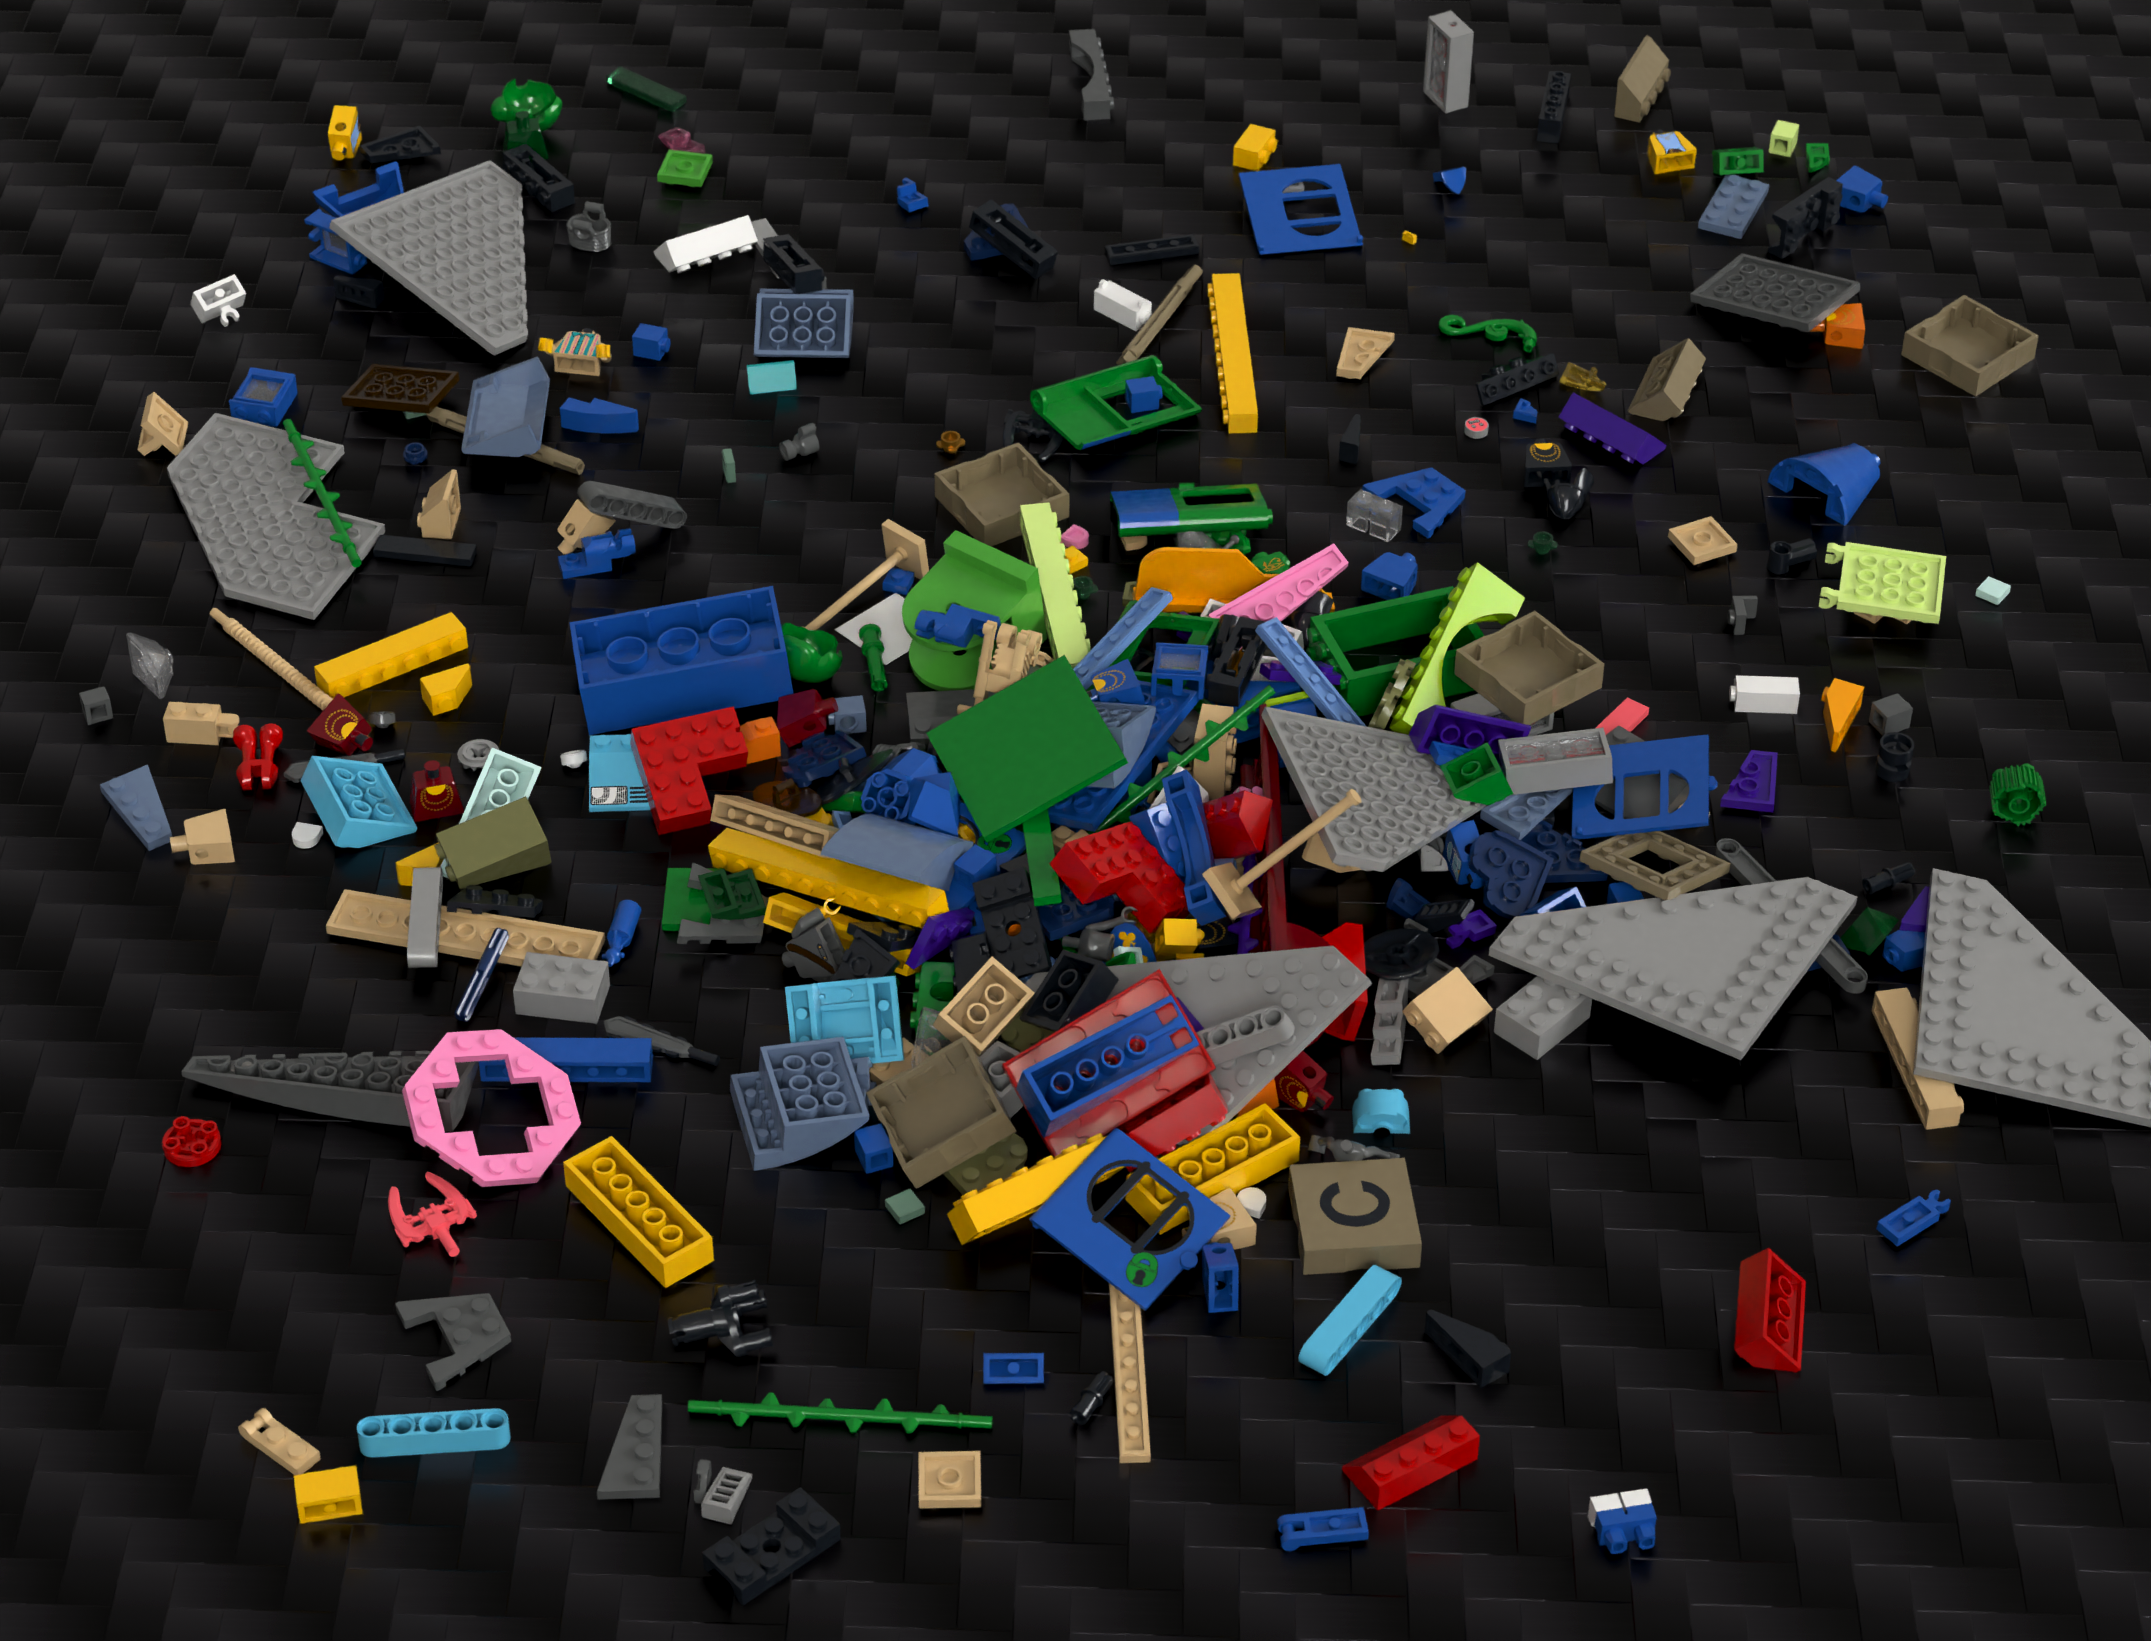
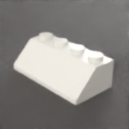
(707, 244)

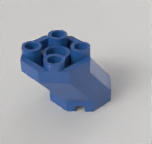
(889, 790)

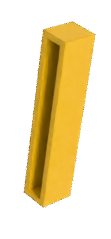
(391, 656)
(785, 911)

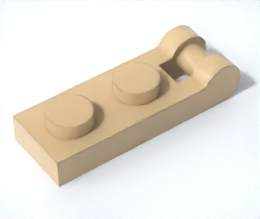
(279, 1443)

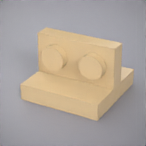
(161, 427)

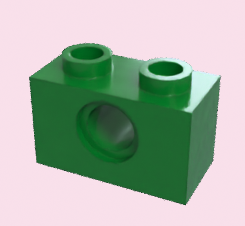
(1738, 161)

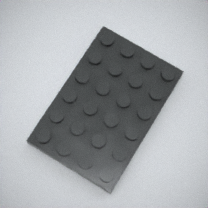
(1775, 292)

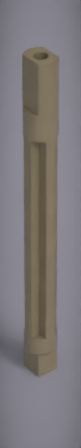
(1160, 315)
(544, 454)

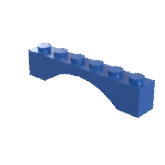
(1190, 821)

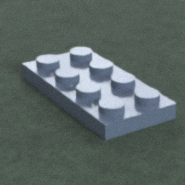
(1733, 206)

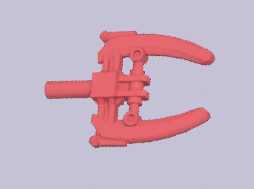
(434, 1220)

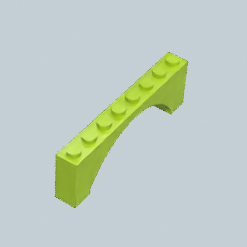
(1475, 599)

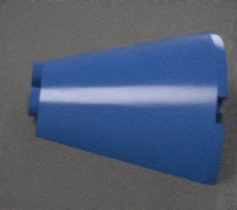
(387, 186)
(1839, 472)

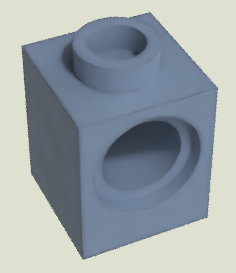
(850, 715)

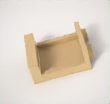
(1446, 1010)

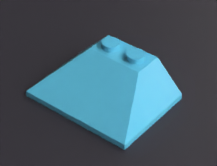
(857, 1009)

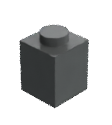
(1890, 714)

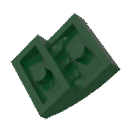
(732, 895)

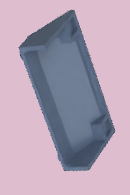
(507, 411)

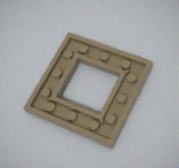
(1694, 871)

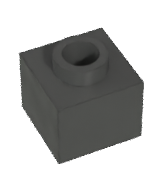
(96, 705)

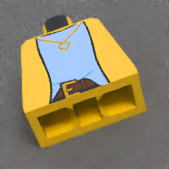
(345, 141)
(1670, 152)

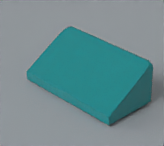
(771, 377)

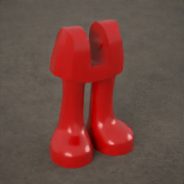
(246, 740)

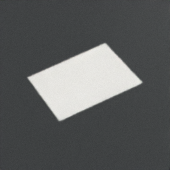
(888, 617)

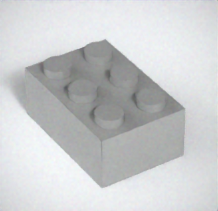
(561, 987)
(1541, 1016)

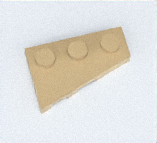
(1361, 351)

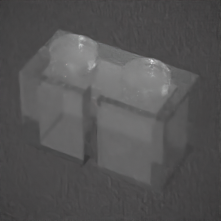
(1383, 515)

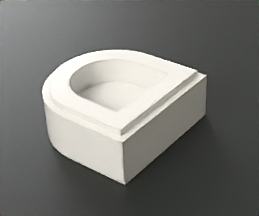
(306, 835)
(1253, 1201)

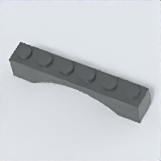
(1087, 52)

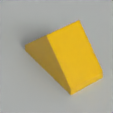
(424, 858)

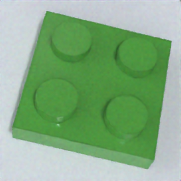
(685, 168)

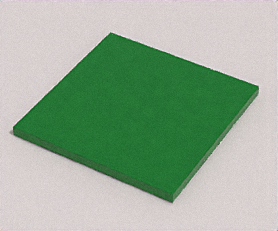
(1026, 748)

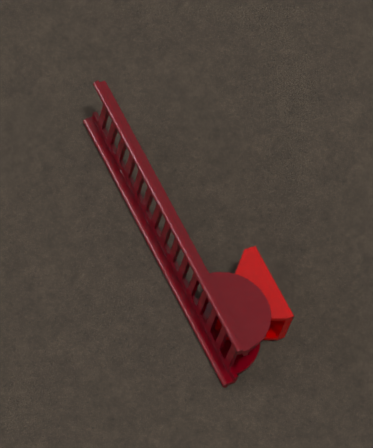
(1271, 925)

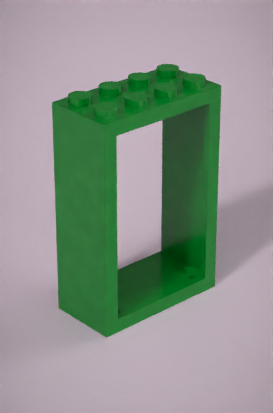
(1377, 624)

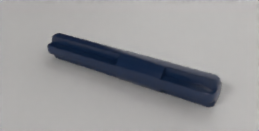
(481, 974)

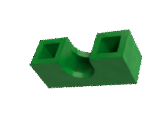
(934, 987)

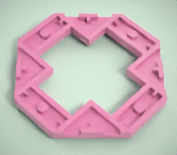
(460, 1147)

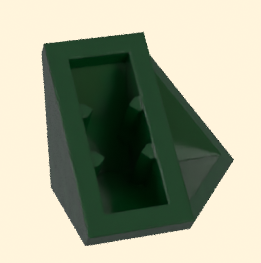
(1868, 931)

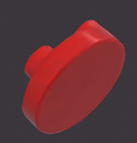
(191, 1142)

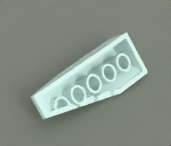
(500, 783)

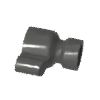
(803, 443)

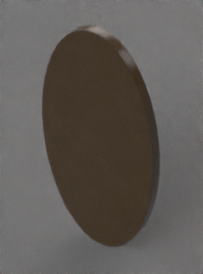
(788, 797)

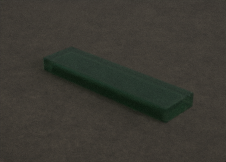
(646, 89)

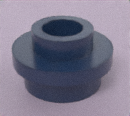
(415, 453)

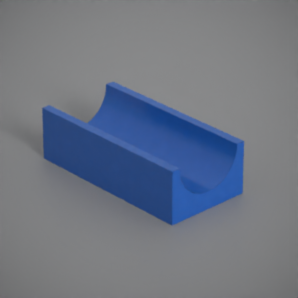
(680, 660)

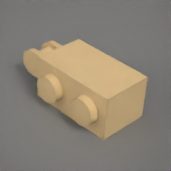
(198, 723)

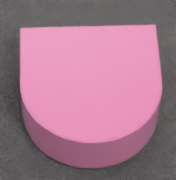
(1075, 537)

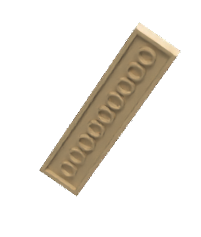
(461, 933)

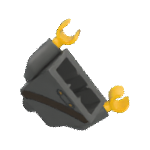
(815, 945)

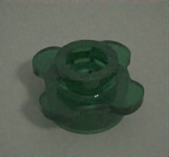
(1542, 543)
(1084, 587)

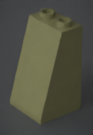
(494, 845)

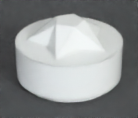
(573, 758)

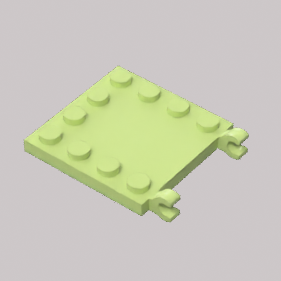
(1886, 582)

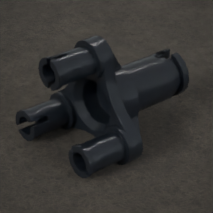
(723, 1320)

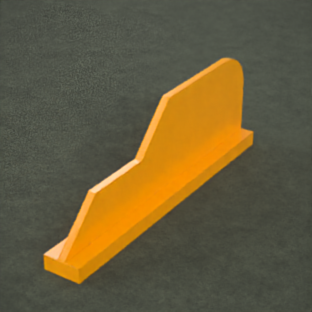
(1198, 575)

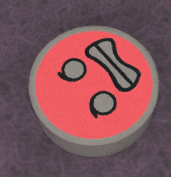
(1476, 427)

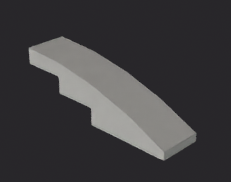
(1389, 1021)

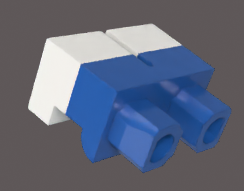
(1623, 1519)

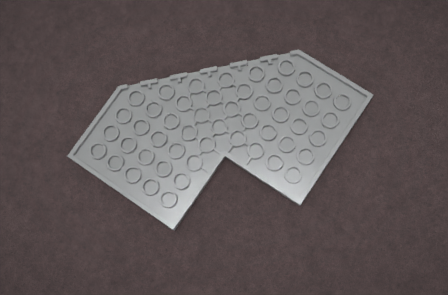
(253, 516)

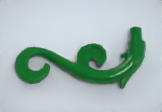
(1494, 329)

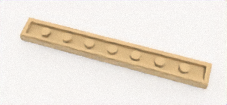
(1129, 1379)

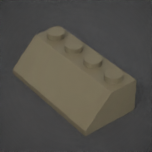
(1641, 81)
(1668, 382)

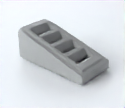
(721, 1511)

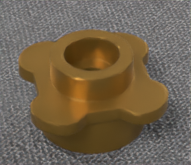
(950, 441)

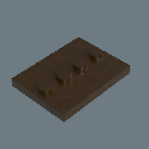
(400, 388)

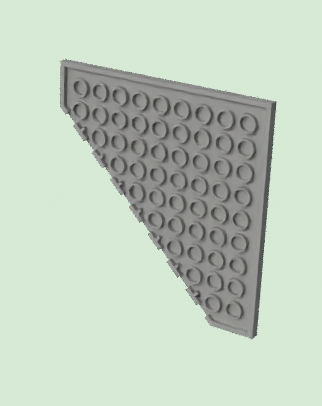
(454, 249)
(1400, 789)
(1691, 964)
(1305, 982)
(2017, 1014)

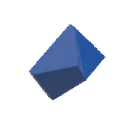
(935, 803)

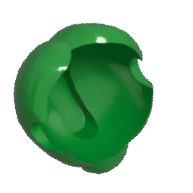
(532, 97)
(811, 653)

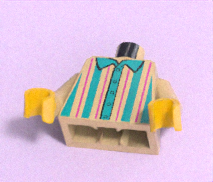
(577, 352)

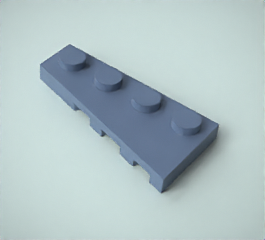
(139, 806)
(1522, 812)

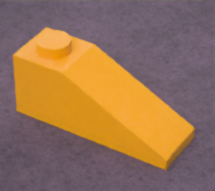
(1840, 709)

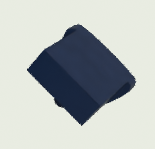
(1405, 900)

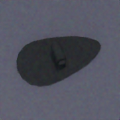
(851, 775)

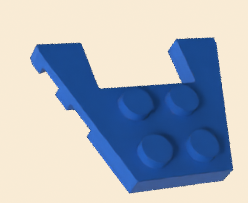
(1425, 490)

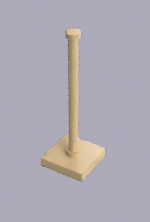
(902, 549)
(1234, 890)

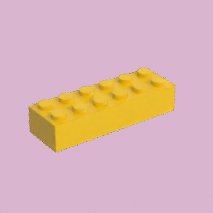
(1225, 1158)
(1019, 1194)
(638, 1211)

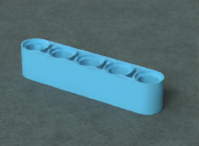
(1350, 1320)
(433, 1432)

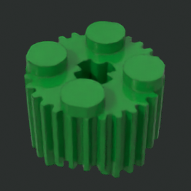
(2017, 793)

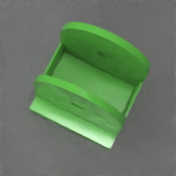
(977, 579)

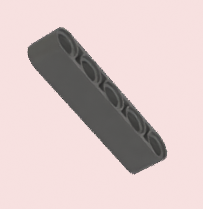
(632, 504)

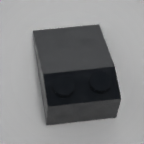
(1069, 991)

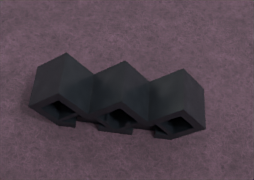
(969, 956)

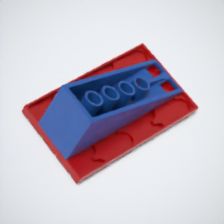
(1109, 1065)

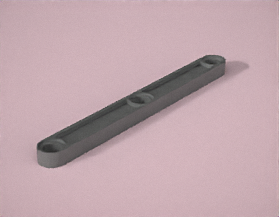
(1833, 956)

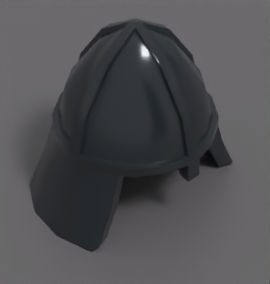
(1568, 498)
(1315, 605)

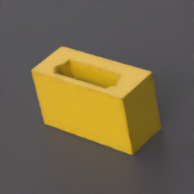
(1409, 237)

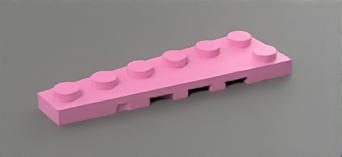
(1287, 590)

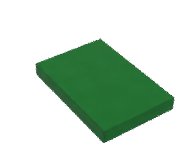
(683, 901)

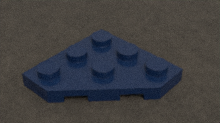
(979, 248)
(1566, 855)

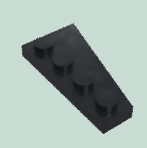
(889, 935)
(865, 960)

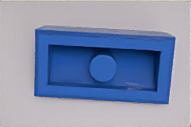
(1013, 1368)

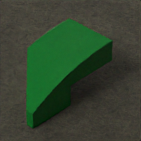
(1817, 156)

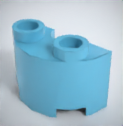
(1381, 1109)

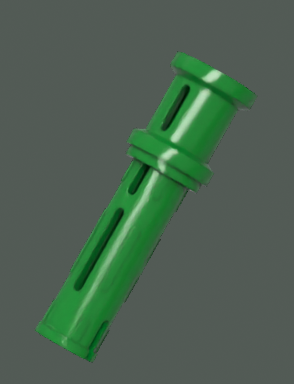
(873, 650)

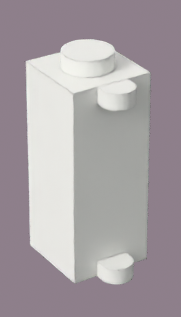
(1121, 305)
(1765, 694)

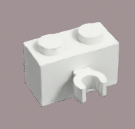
(219, 299)

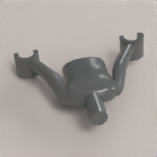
(1095, 943)
(1347, 1150)

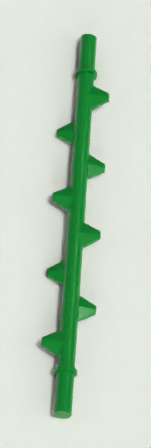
(326, 498)
(1198, 751)
(826, 1411)

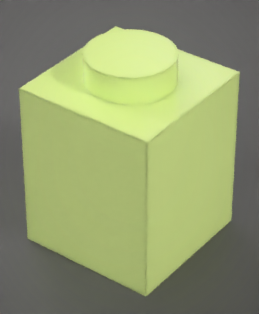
(1783, 138)

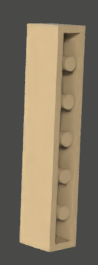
(772, 823)
(1897, 1020)

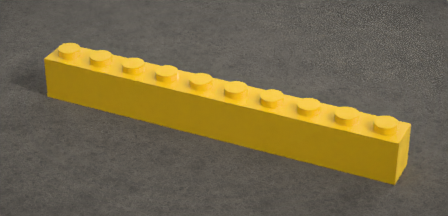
(1232, 353)
(827, 877)

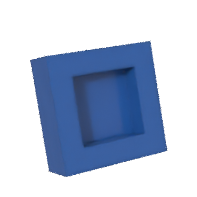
(898, 581)

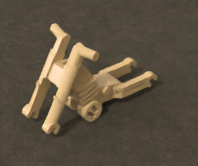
(1010, 660)

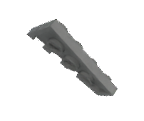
(636, 1453)

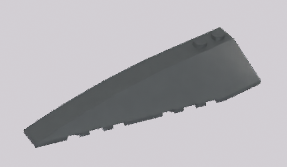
(334, 1083)

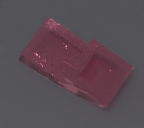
(680, 140)

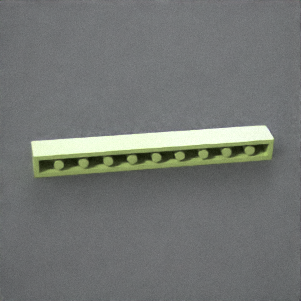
(1059, 601)

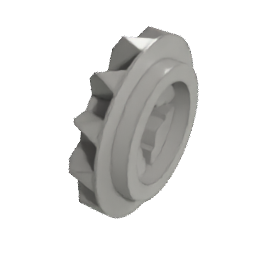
(475, 748)

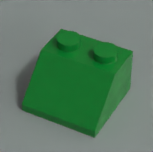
(1477, 777)

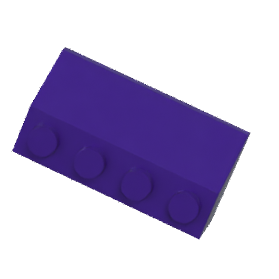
(1610, 430)
(1462, 729)

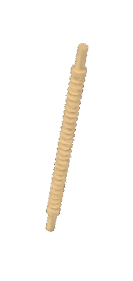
(271, 659)

